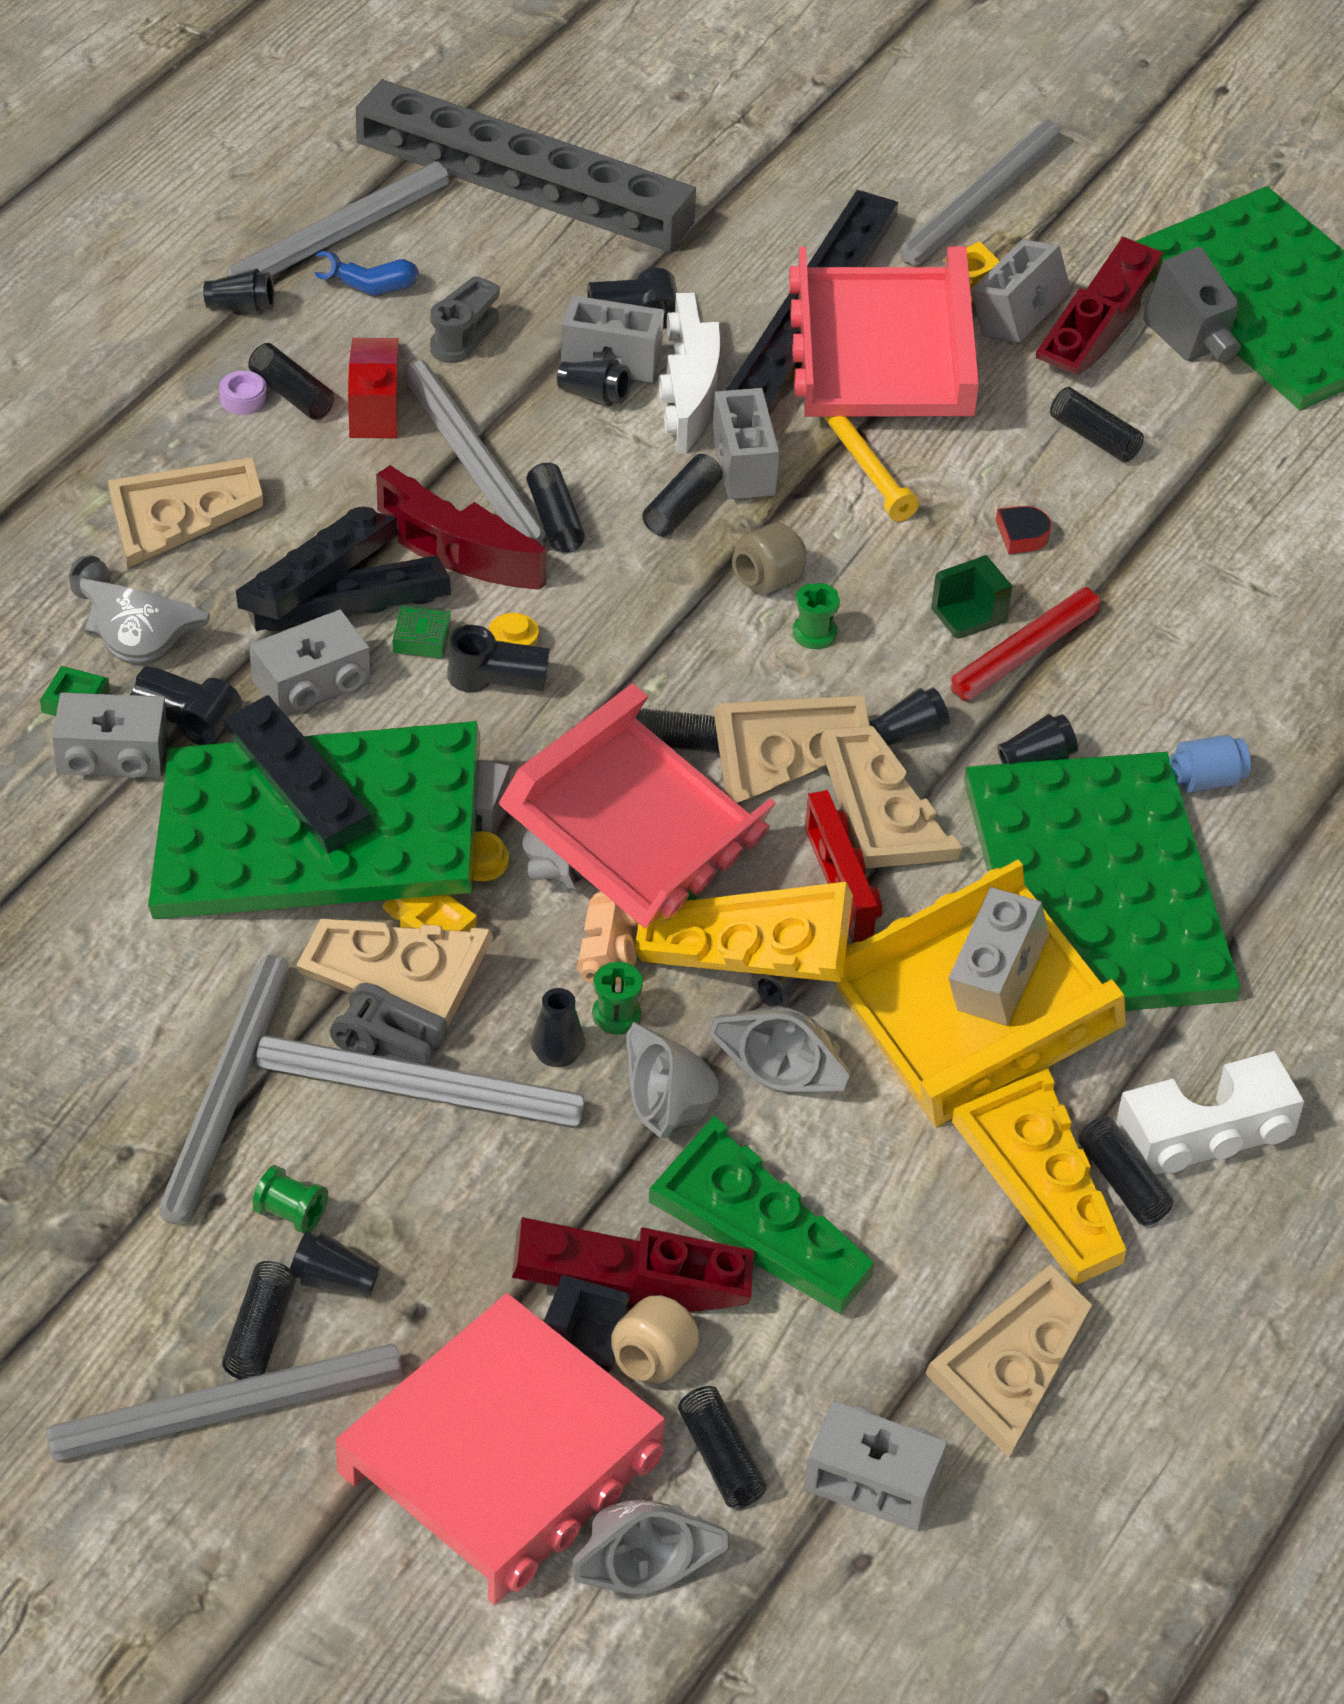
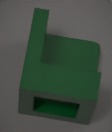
(971, 597)

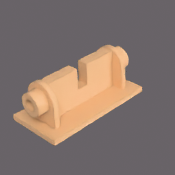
(615, 937)

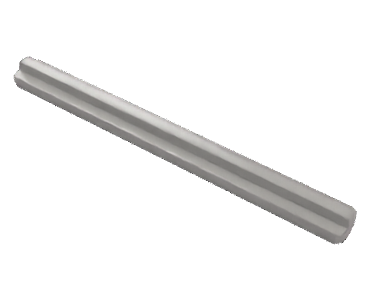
(980, 193)
(345, 221)
(472, 451)
(420, 1080)
(224, 1091)
(223, 1402)

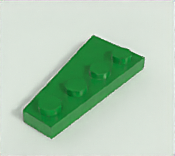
(740, 1204)

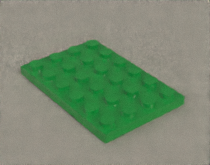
(1285, 289)
(240, 848)
(1113, 870)

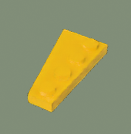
(765, 933)
(1035, 1160)

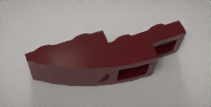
(1102, 310)
(464, 540)
(656, 1263)

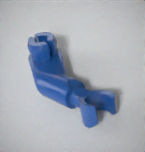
(372, 281)

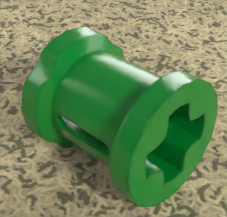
(816, 610)
(604, 987)
(290, 1199)

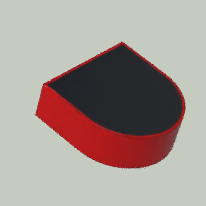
(1023, 528)

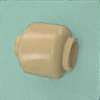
(654, 1340)

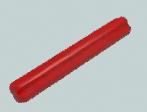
(1025, 644)

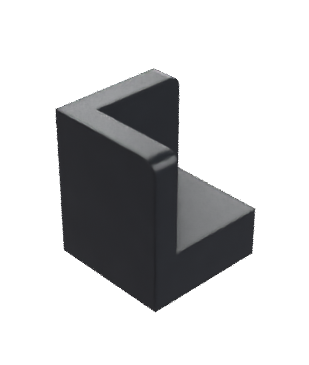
(587, 1316)

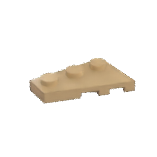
(180, 504)
(778, 740)
(879, 803)
(417, 965)
(1011, 1356)

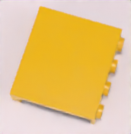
(949, 1057)

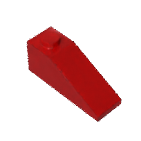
(373, 388)

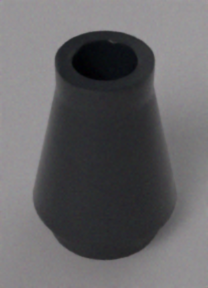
(241, 292)
(597, 380)
(913, 718)
(1042, 741)
(557, 1031)
(332, 1266)

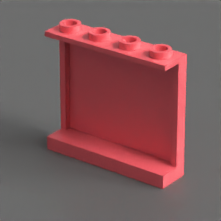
(884, 339)
(631, 811)
(504, 1444)

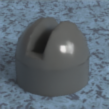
(89, 568)

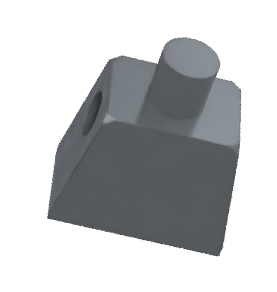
(1193, 308)

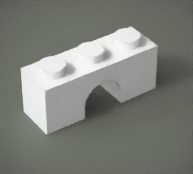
(1254, 1109)

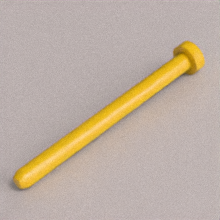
(899, 502)

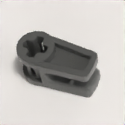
(463, 319)
(388, 1026)

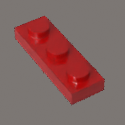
(841, 862)

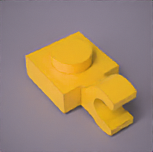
(431, 910)

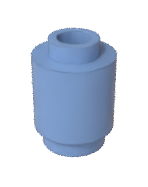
(1210, 763)

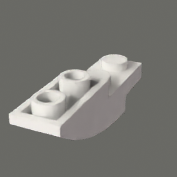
(690, 374)

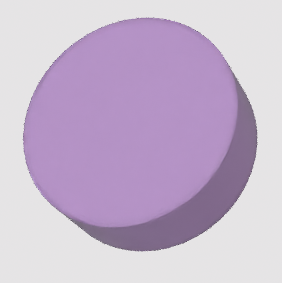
(242, 392)

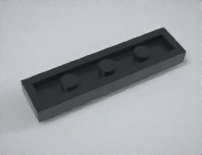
(316, 562)
(368, 591)
(298, 774)

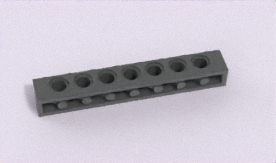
(526, 165)

